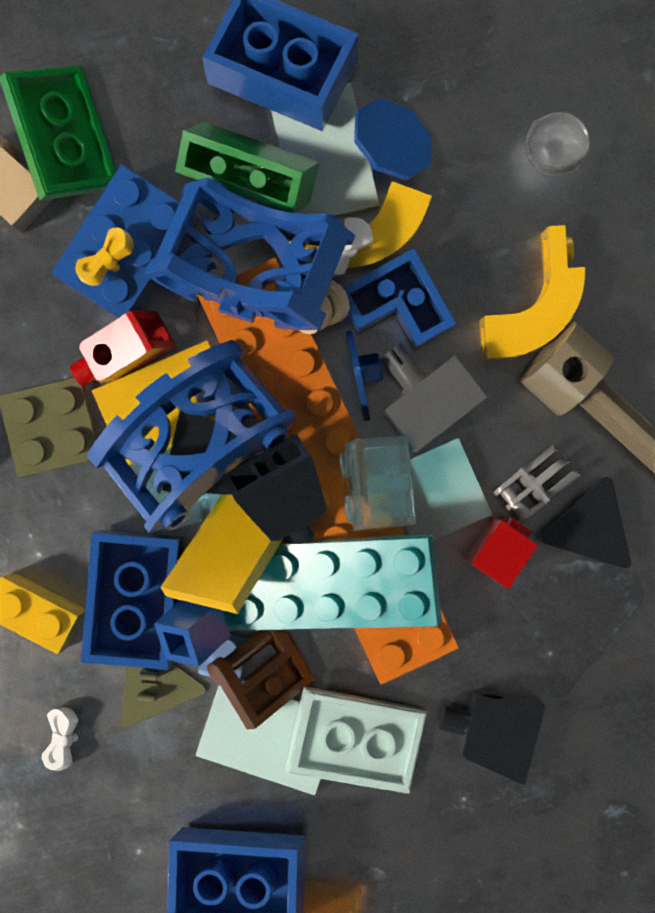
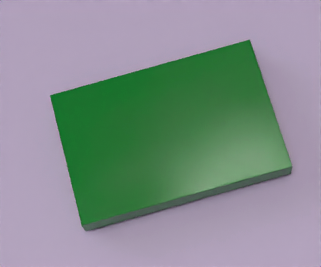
(59, 130)

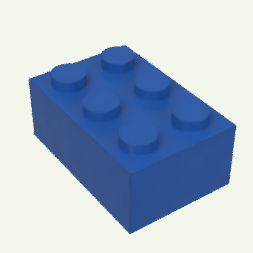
(282, 59)
(146, 215)
(127, 598)
(235, 872)

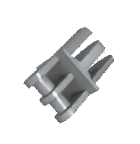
(534, 486)

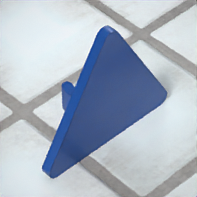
(366, 370)

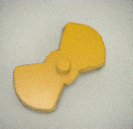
(94, 268)

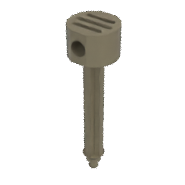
(586, 387)

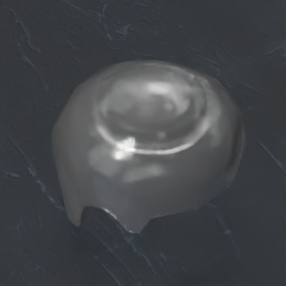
(557, 144)

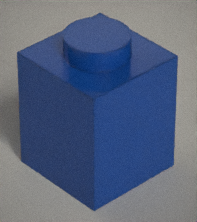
(191, 632)

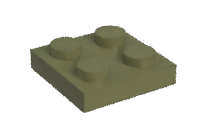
(48, 427)

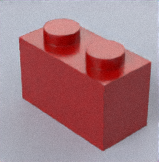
(501, 549)

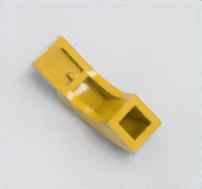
(391, 228)
(521, 333)

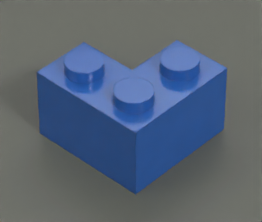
(400, 289)

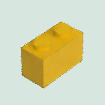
(38, 613)

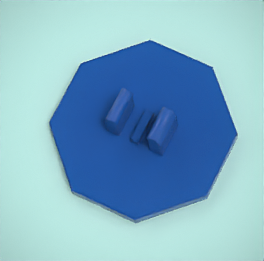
(392, 139)

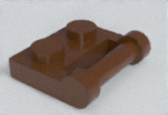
(268, 685)

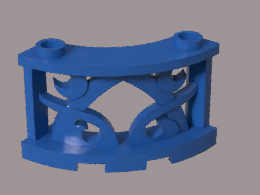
(289, 306)
(127, 439)

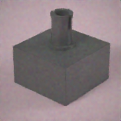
(428, 400)

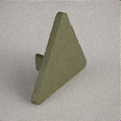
(156, 691)

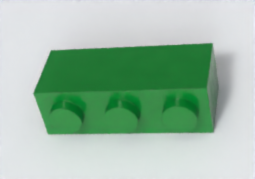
(247, 166)

